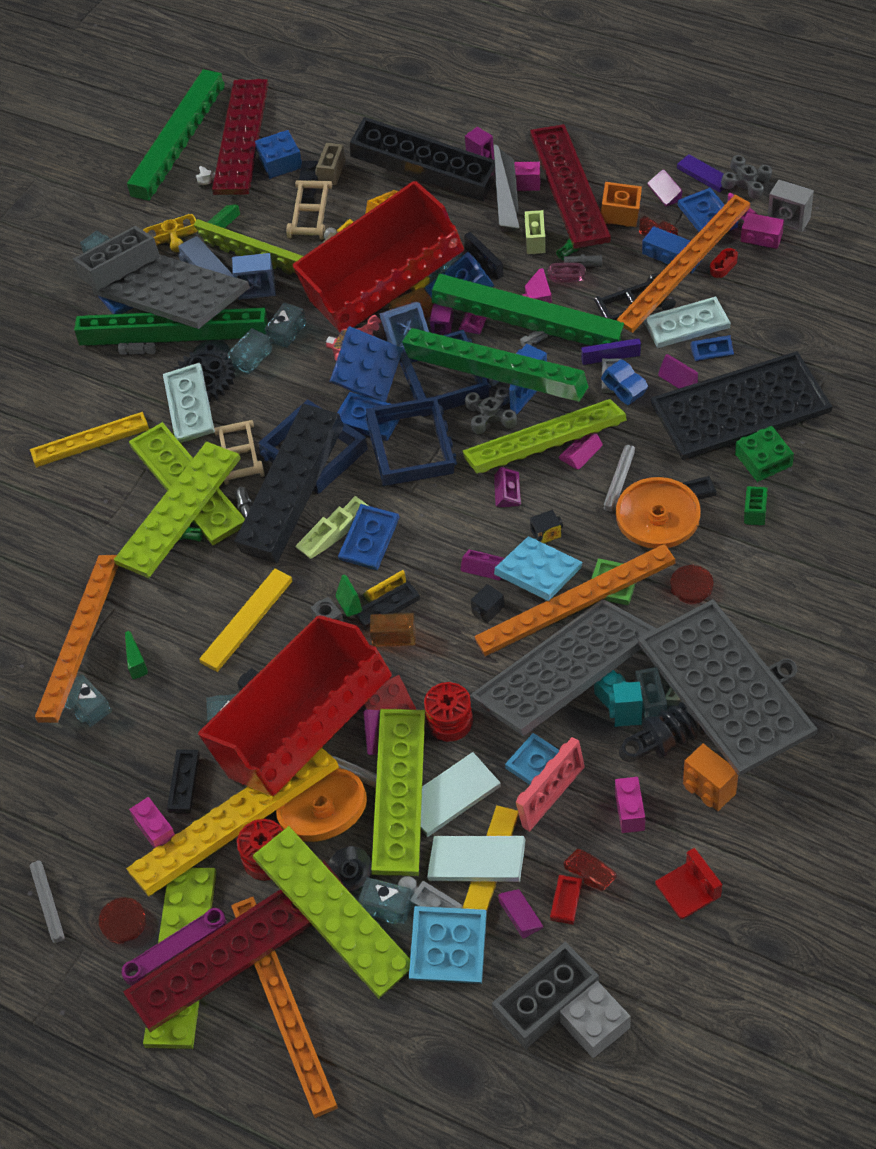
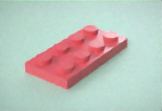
(550, 784)

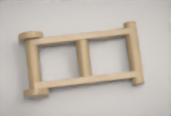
(292, 228)
(257, 468)

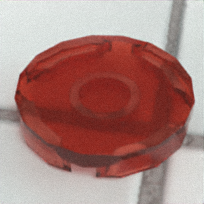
(691, 584)
(122, 920)

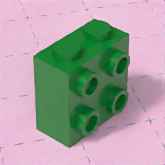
(764, 453)

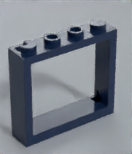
(450, 399)
(405, 410)
(355, 440)

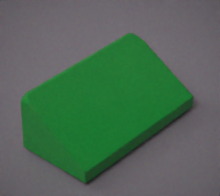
(225, 216)
(348, 597)

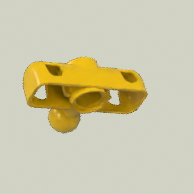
(172, 231)

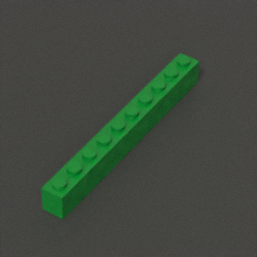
(175, 135)
(525, 311)
(154, 328)
(496, 364)

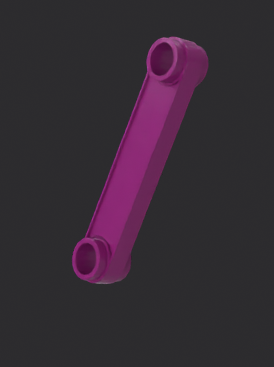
(173, 946)

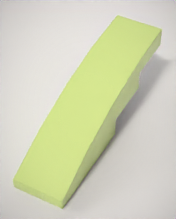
(329, 530)

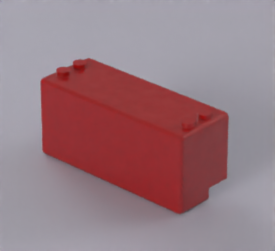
(379, 256)
(295, 705)

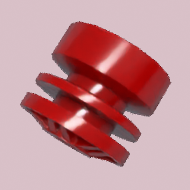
(448, 711)
(252, 839)

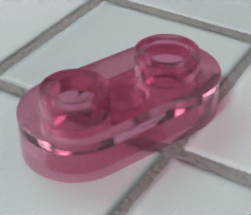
(566, 272)

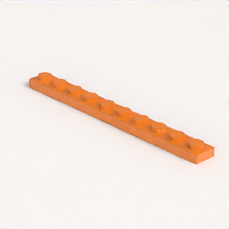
(683, 263)
(574, 600)
(77, 640)
(292, 1027)

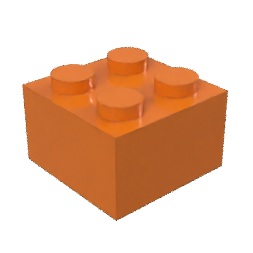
(621, 204)
(710, 777)

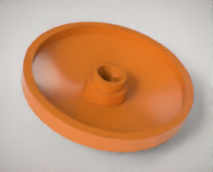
(658, 512)
(325, 807)

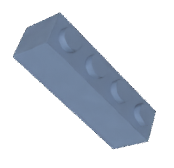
(198, 254)

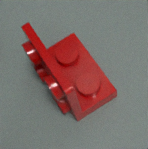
(391, 696)
(690, 885)

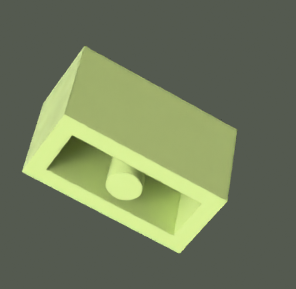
(535, 232)

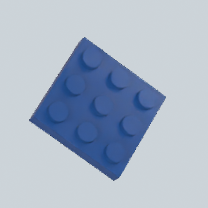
(366, 364)

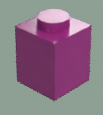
(441, 319)

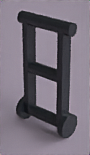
(667, 304)

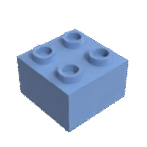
(258, 272)
(400, 321)

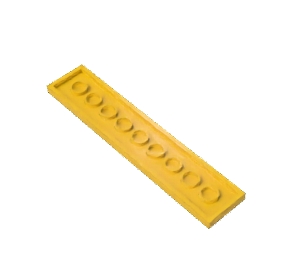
(221, 827)

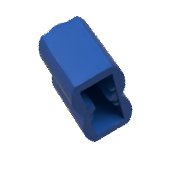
(624, 381)

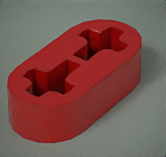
(720, 260)

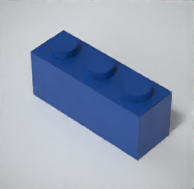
(663, 245)

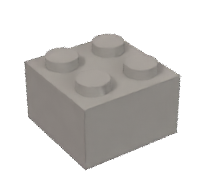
(791, 204)
(595, 1019)

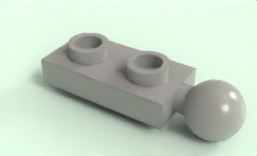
(427, 895)

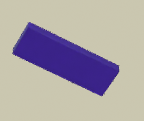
(701, 172)
(613, 350)

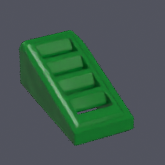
(755, 506)
(134, 658)

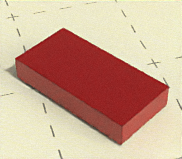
(566, 899)

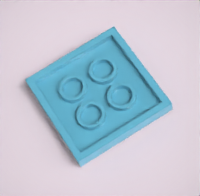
(538, 568)
(448, 944)

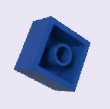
(278, 154)

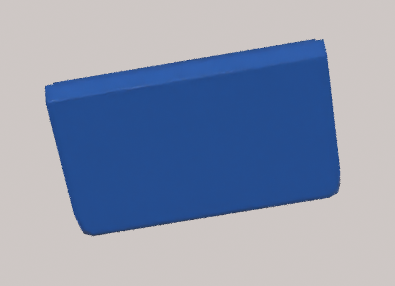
(712, 348)

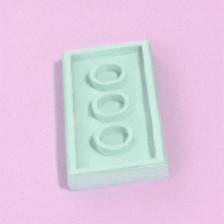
(687, 322)
(188, 403)
(455, 792)
(476, 858)

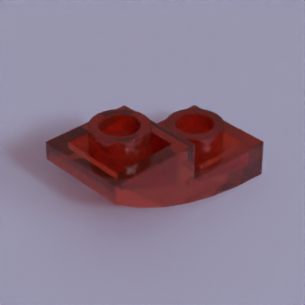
(647, 224)
(592, 870)

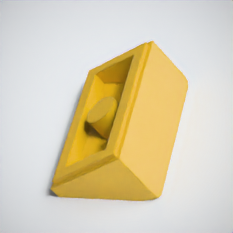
(385, 586)

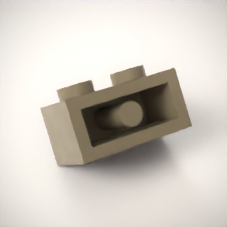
(331, 163)

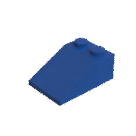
(467, 269)
(518, 395)

